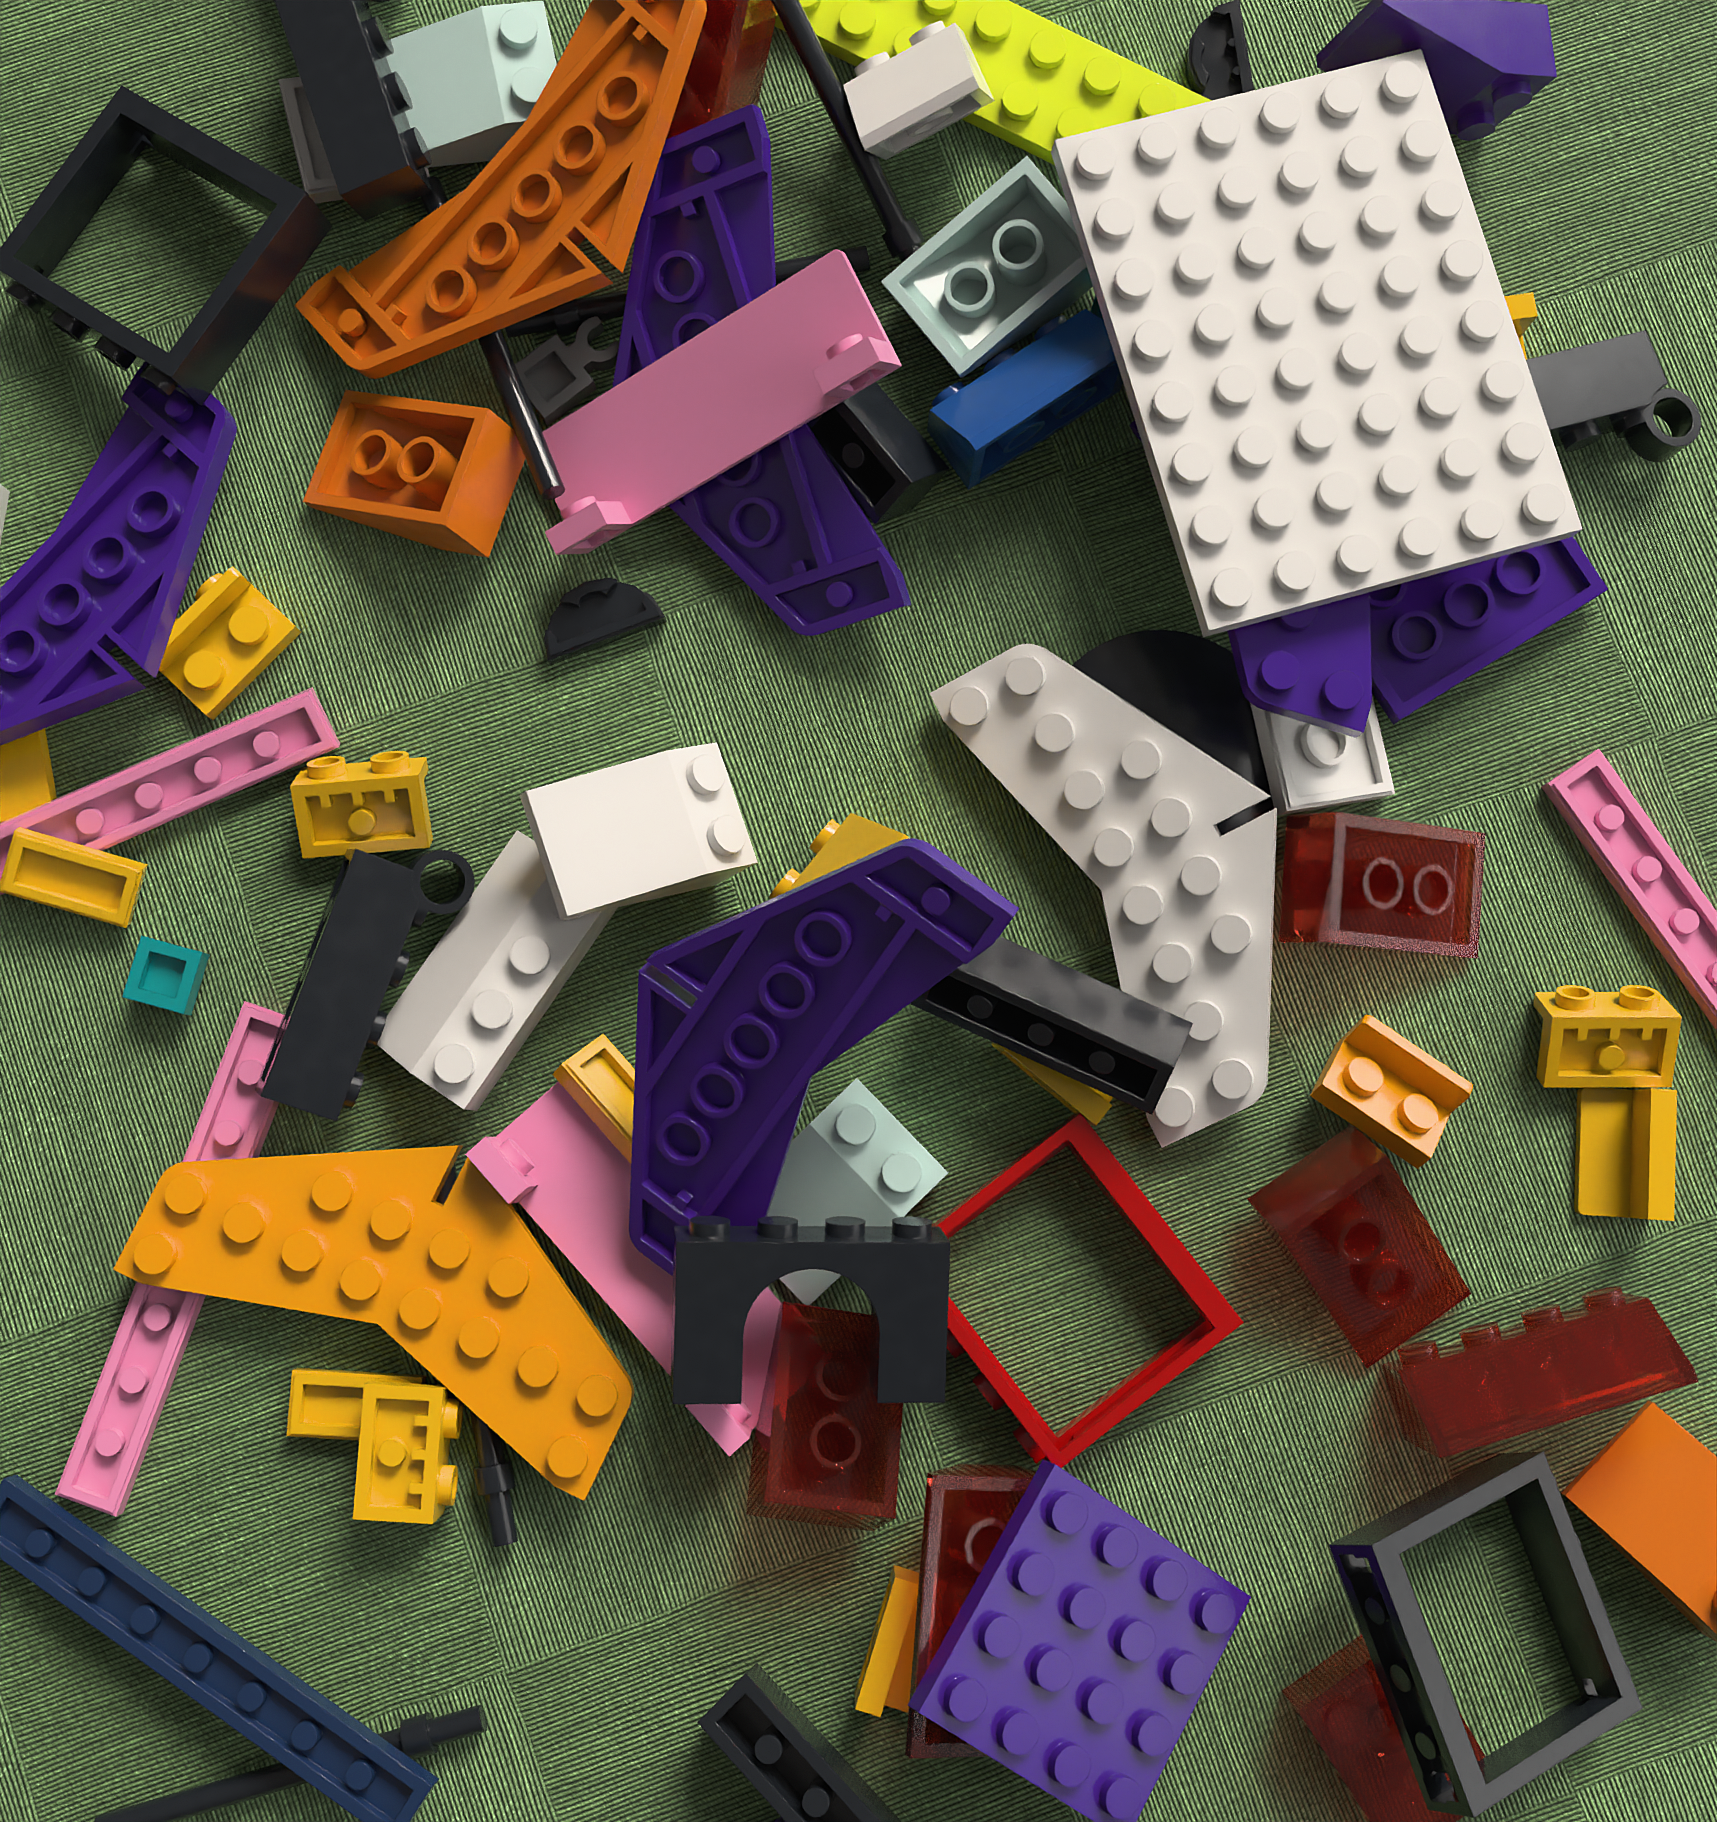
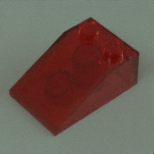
(1381, 885)
(1360, 1244)
(820, 1435)
(1357, 1734)

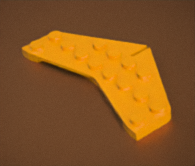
(445, 1281)

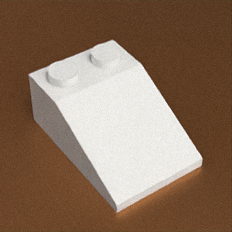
(639, 830)

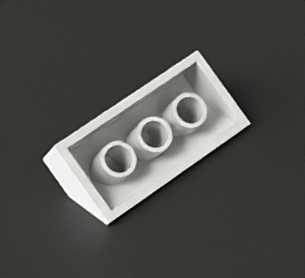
(488, 979)

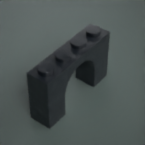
(727, 1267)

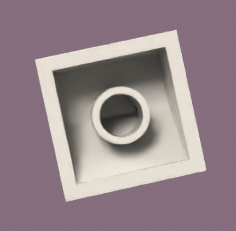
(916, 91)

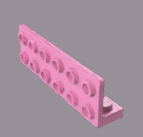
(715, 402)
(580, 1197)

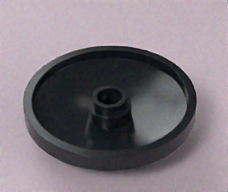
(1192, 692)

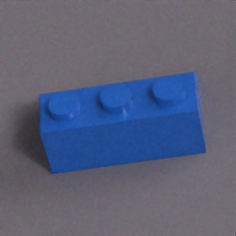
(1025, 396)

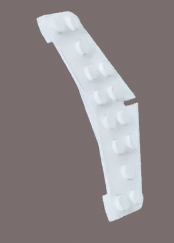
(1141, 821)

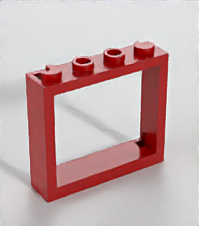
(1215, 1313)

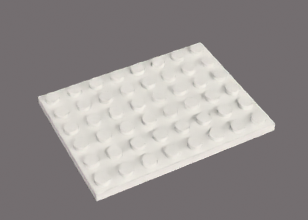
(1313, 341)

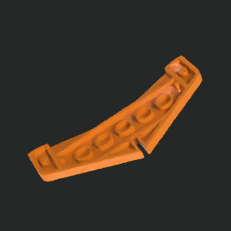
(516, 229)

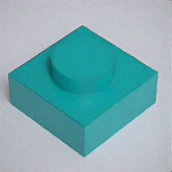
(165, 975)

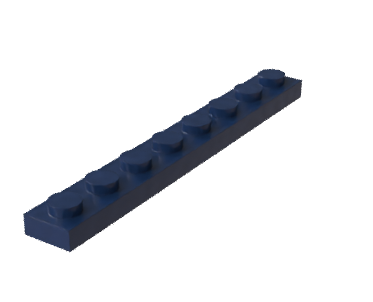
(208, 1659)

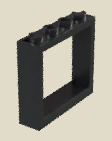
(237, 304)
(1409, 1662)

